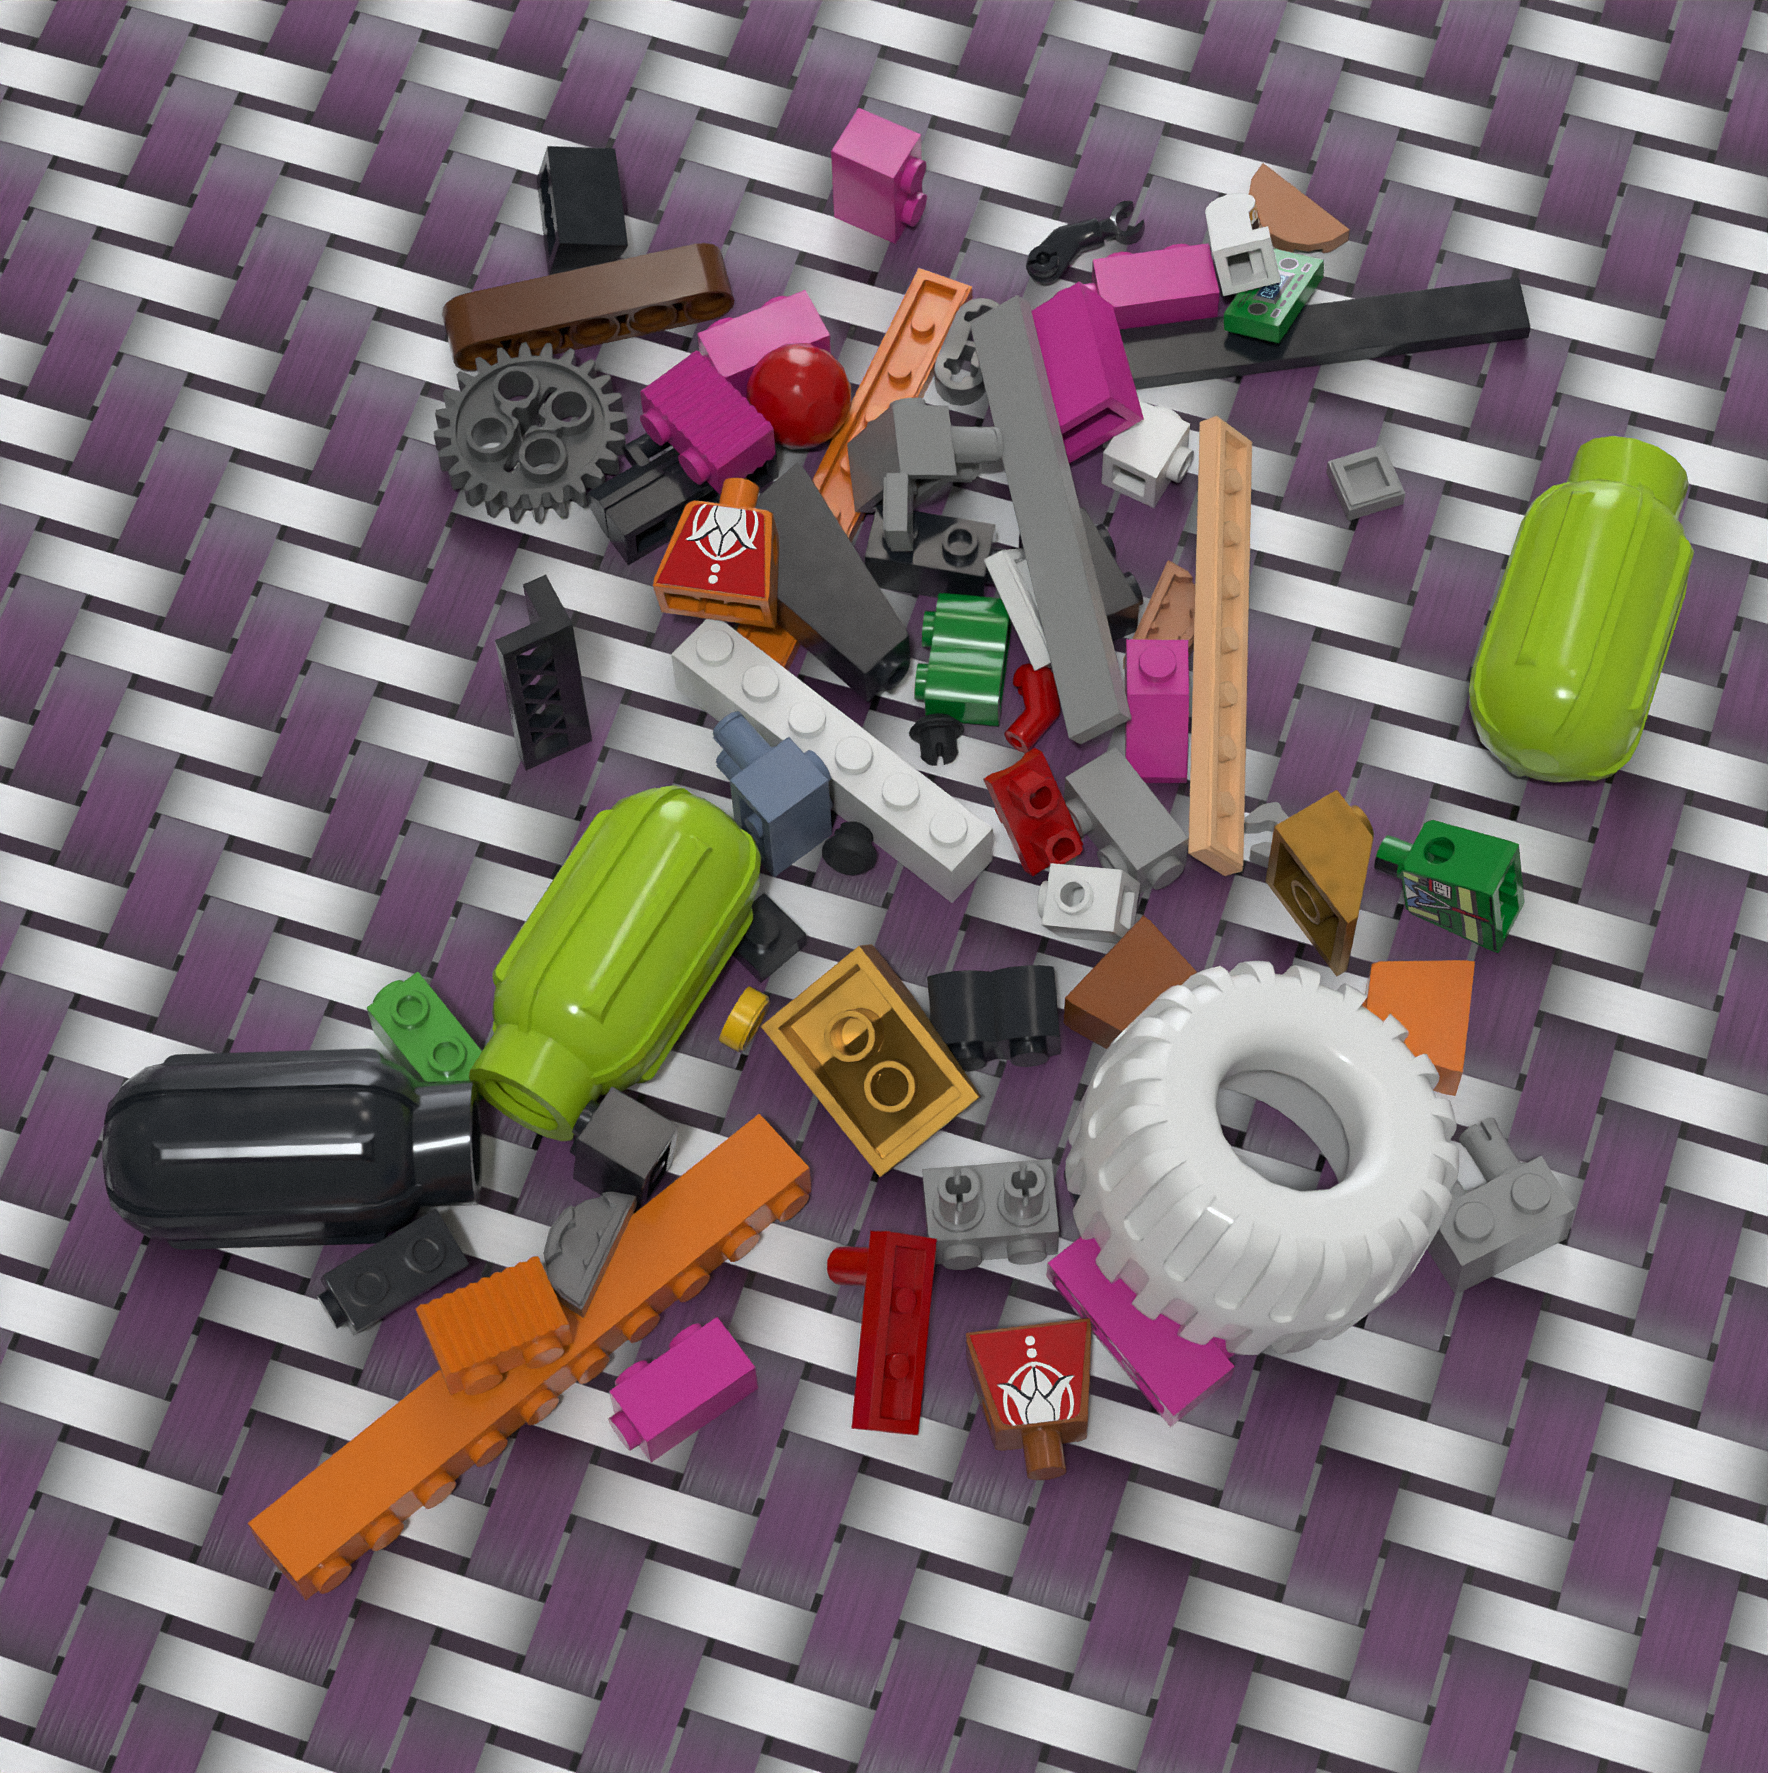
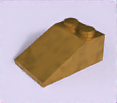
(872, 1058)

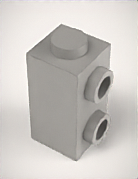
(1125, 821)

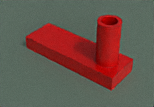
(893, 1327)

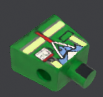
(1458, 880)

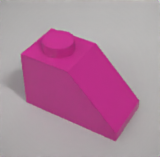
(1159, 709)

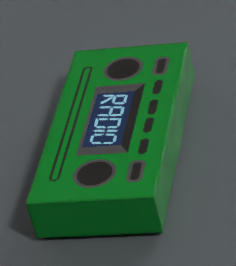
(1271, 309)

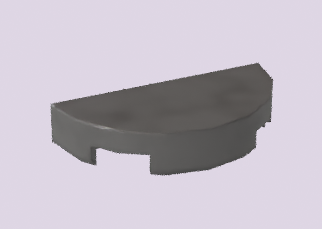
(583, 1246)

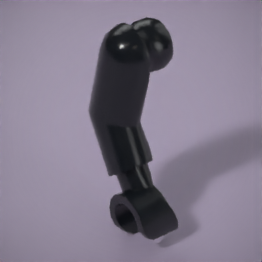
(1066, 242)

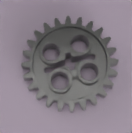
(484, 415)

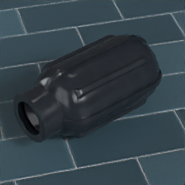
(287, 1148)

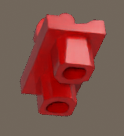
(1034, 813)

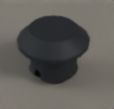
(937, 737)
(850, 849)

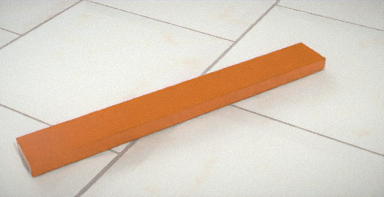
(898, 371)

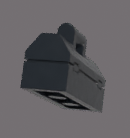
(647, 500)

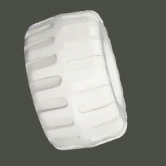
(1205, 1230)

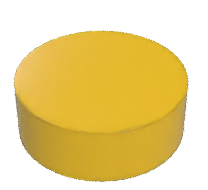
(744, 1019)

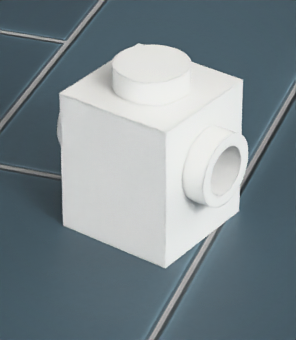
(1148, 455)
(1088, 902)

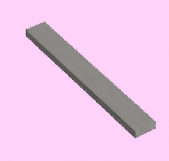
(1050, 521)

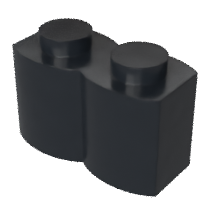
(996, 1015)

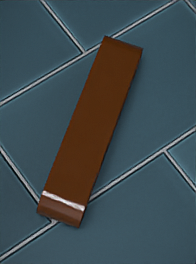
(590, 305)

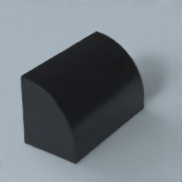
(581, 207)

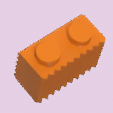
(495, 1327)

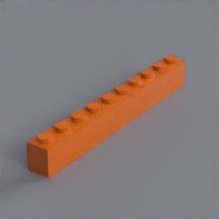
(434, 1436)

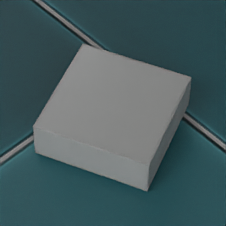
(1365, 482)
(898, 511)

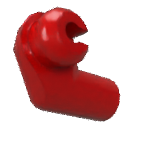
(1040, 704)

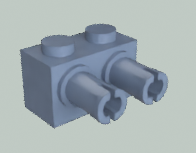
(775, 792)

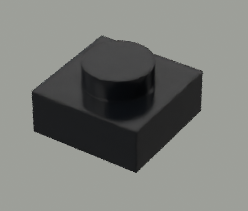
(769, 939)

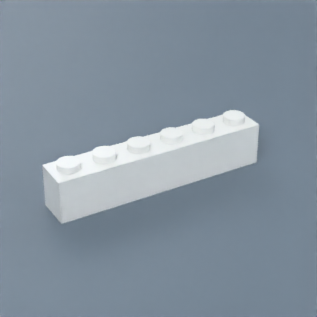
(868, 780)

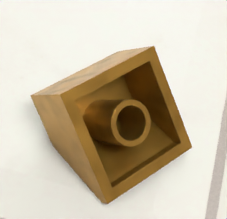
(1321, 872)

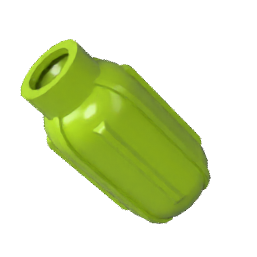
(1584, 616)
(616, 956)

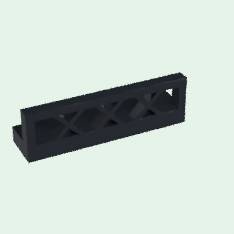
(559, 682)

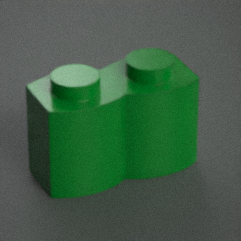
(966, 658)

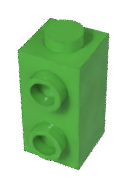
(422, 1032)

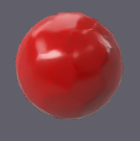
(800, 394)

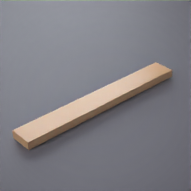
(1220, 648)

